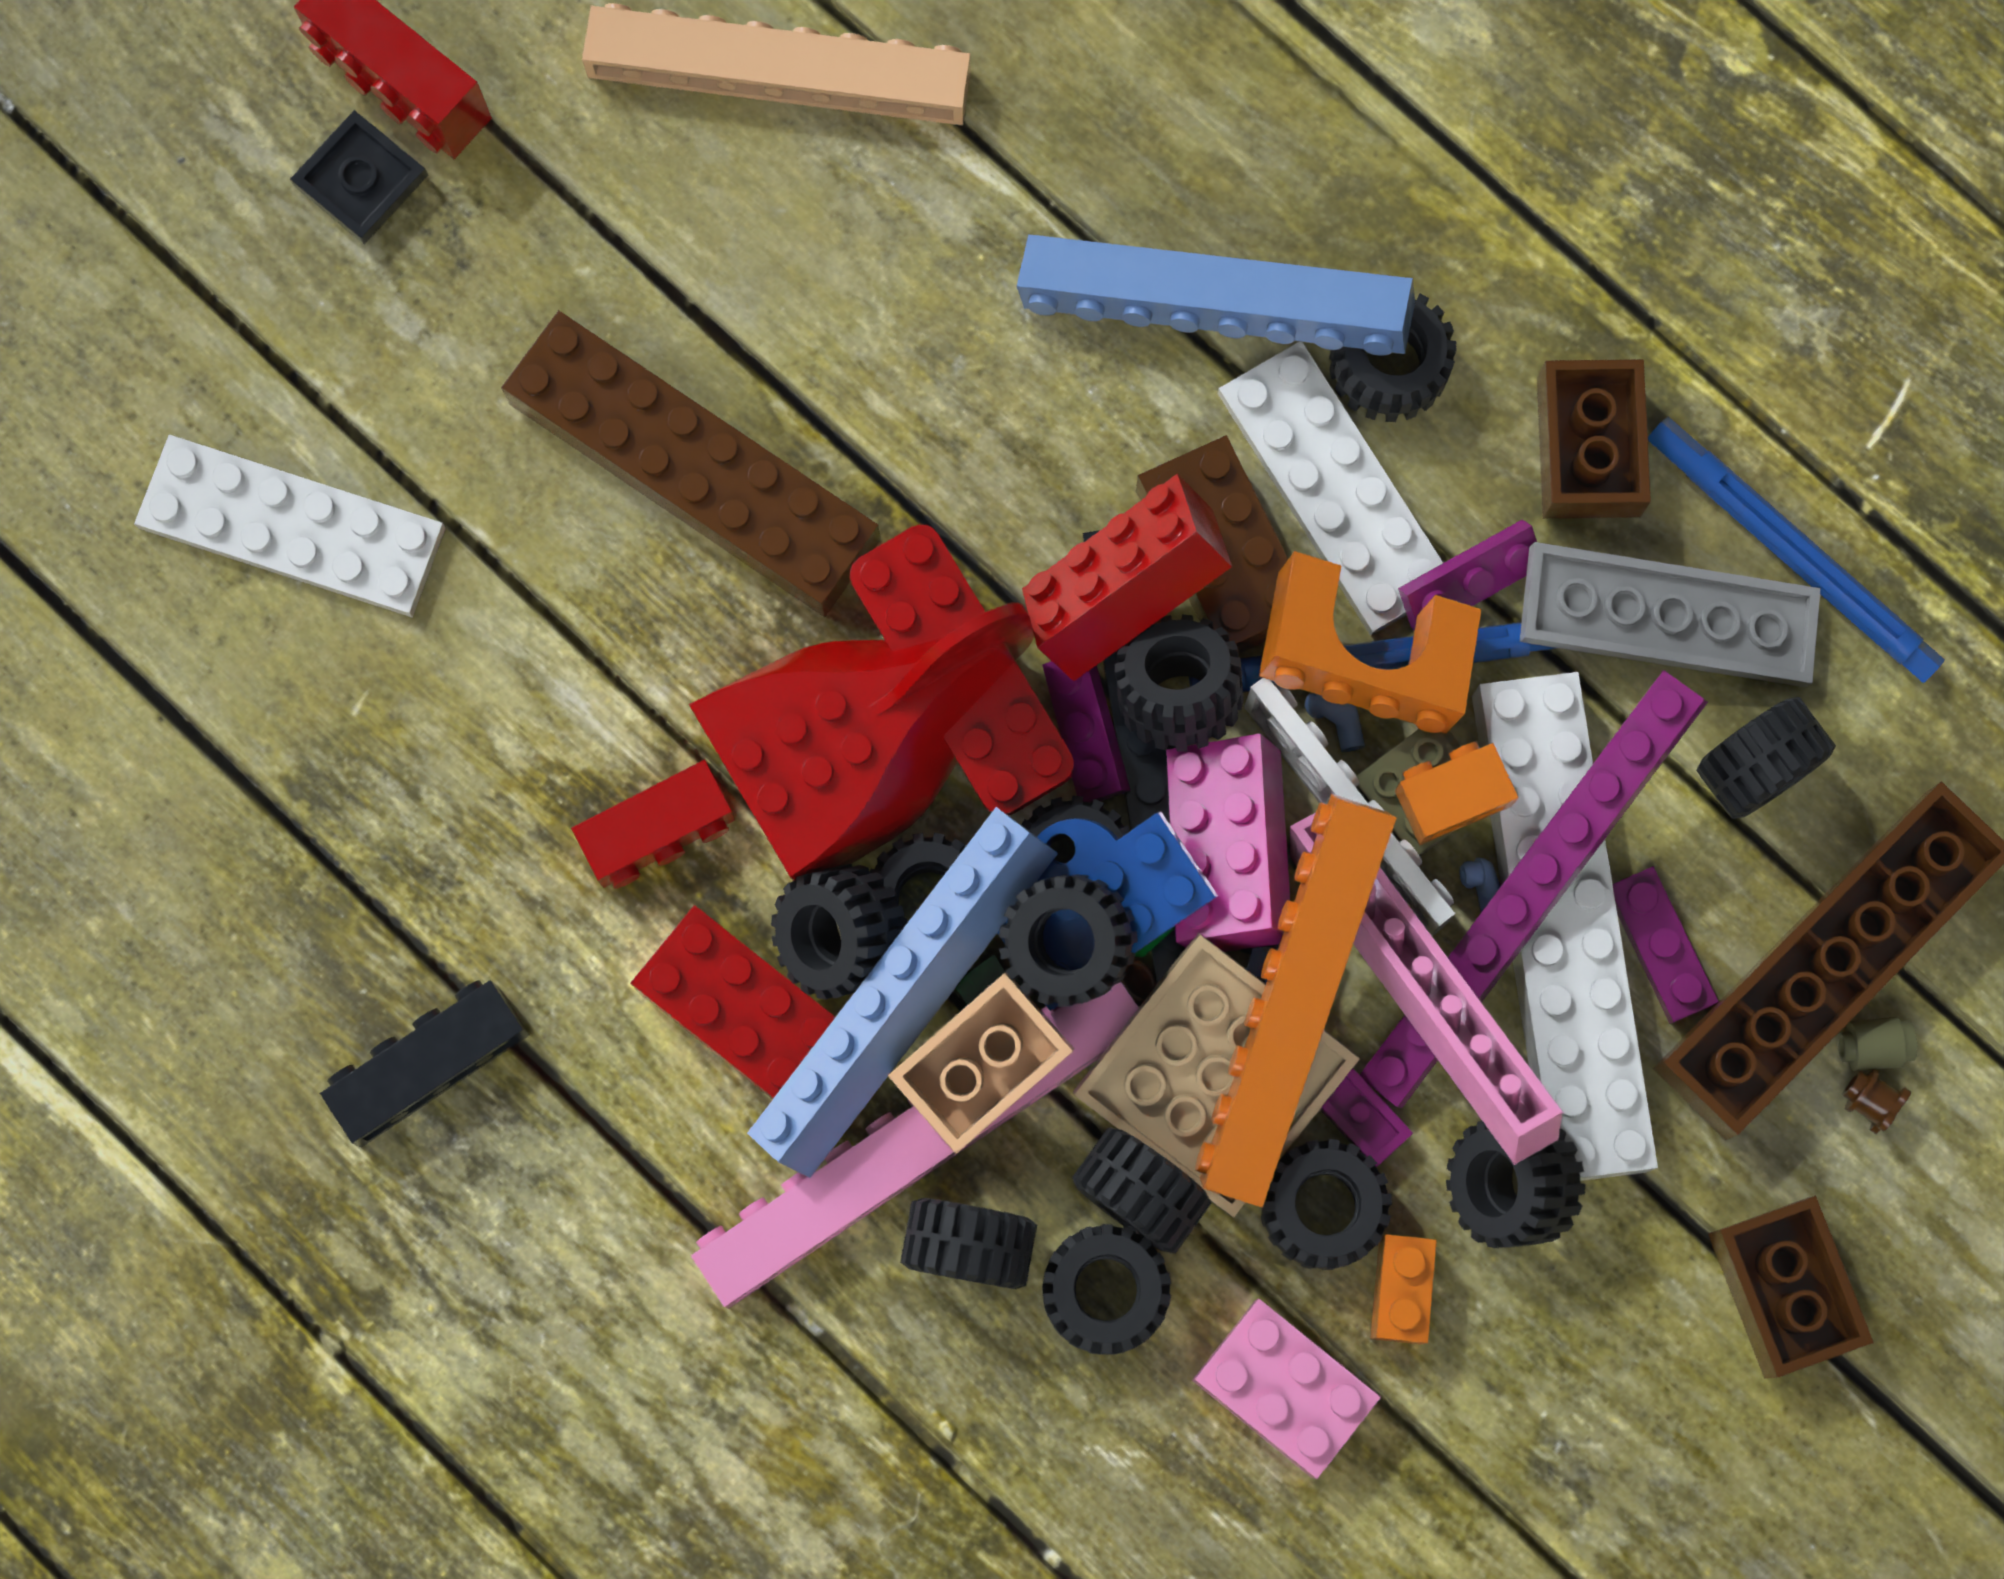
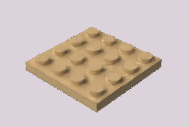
(1176, 1055)

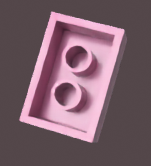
(1286, 1389)

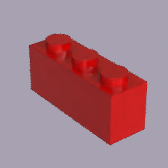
(654, 826)

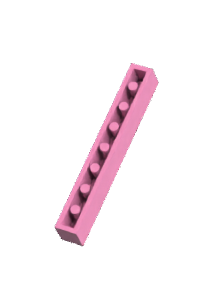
(1449, 1017)

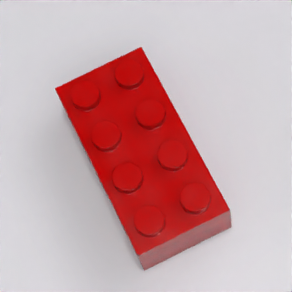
(398, 68)
(1125, 577)
(732, 1001)

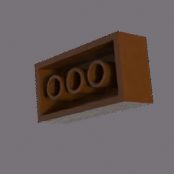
(1245, 593)

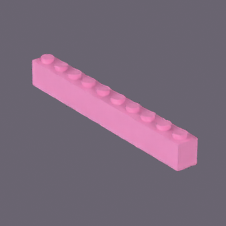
(877, 1168)

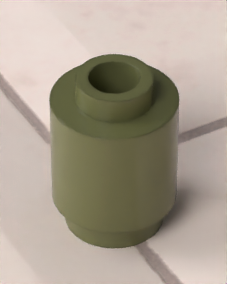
(1877, 1043)

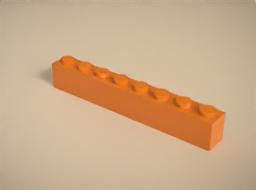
(1295, 999)

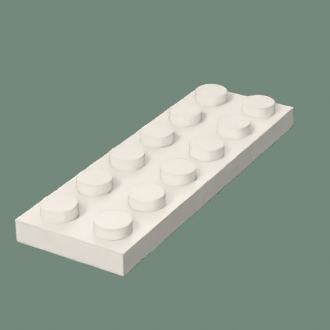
(1331, 482)
(290, 525)
(1305, 752)

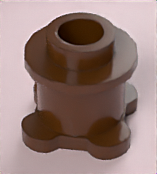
(1874, 1099)

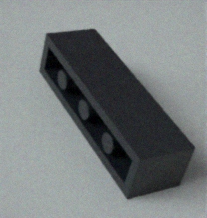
(423, 1063)

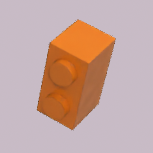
(1455, 792)
(1403, 1289)

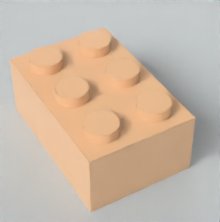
(981, 1062)

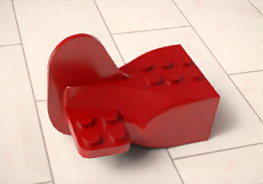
(862, 734)

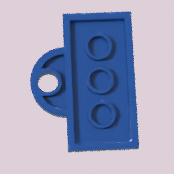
(1143, 866)

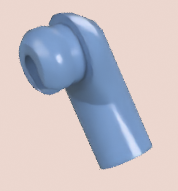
(1343, 716)
(1483, 876)

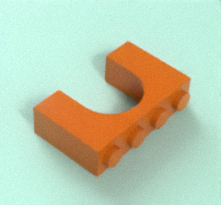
(1308, 656)

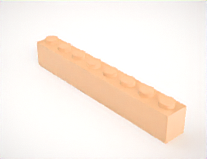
(777, 64)

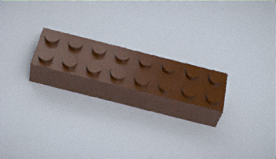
(691, 463)
(1833, 961)

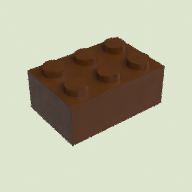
(1593, 439)
(1790, 1288)

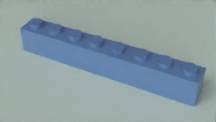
(1217, 294)
(901, 994)

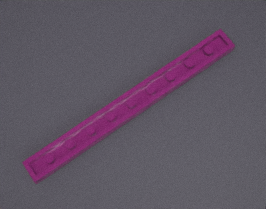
(1548, 869)

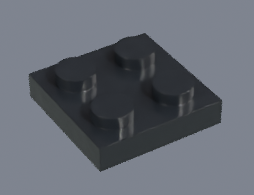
(359, 177)

